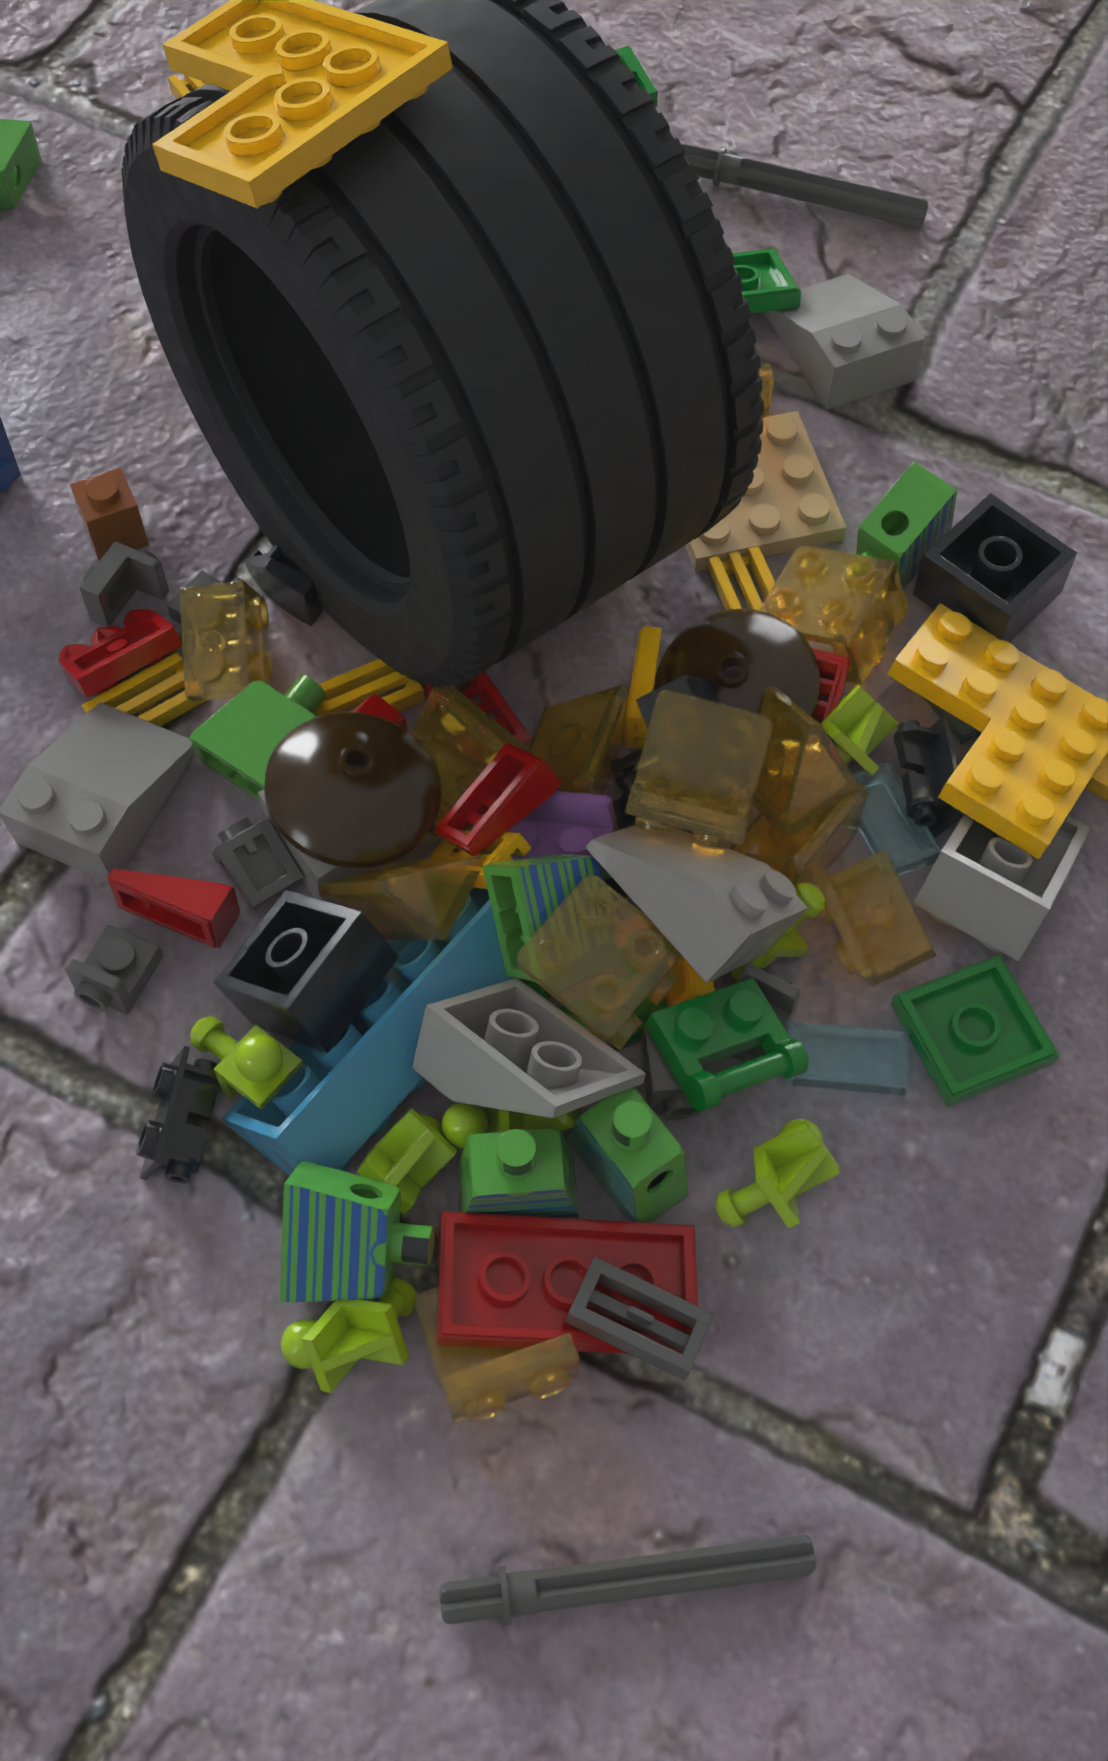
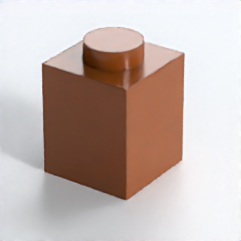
(109, 511)

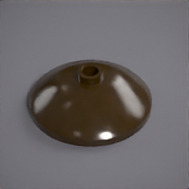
(757, 642)
(350, 813)

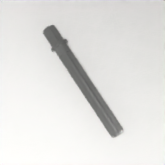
(806, 186)
(625, 1579)

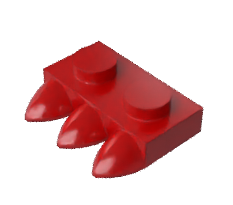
(119, 651)

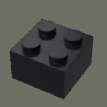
(995, 569)
(307, 970)

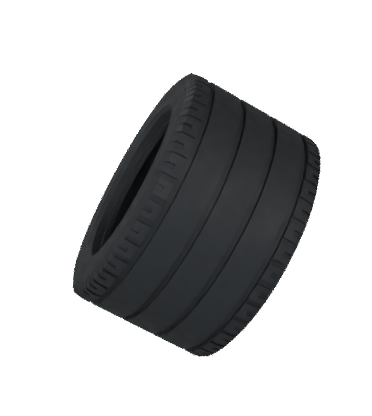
(466, 346)

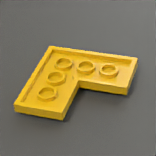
(298, 87)
(1035, 727)

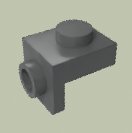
(117, 577)

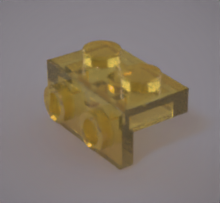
(223, 639)
(874, 919)

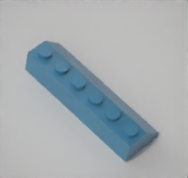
(355, 1087)

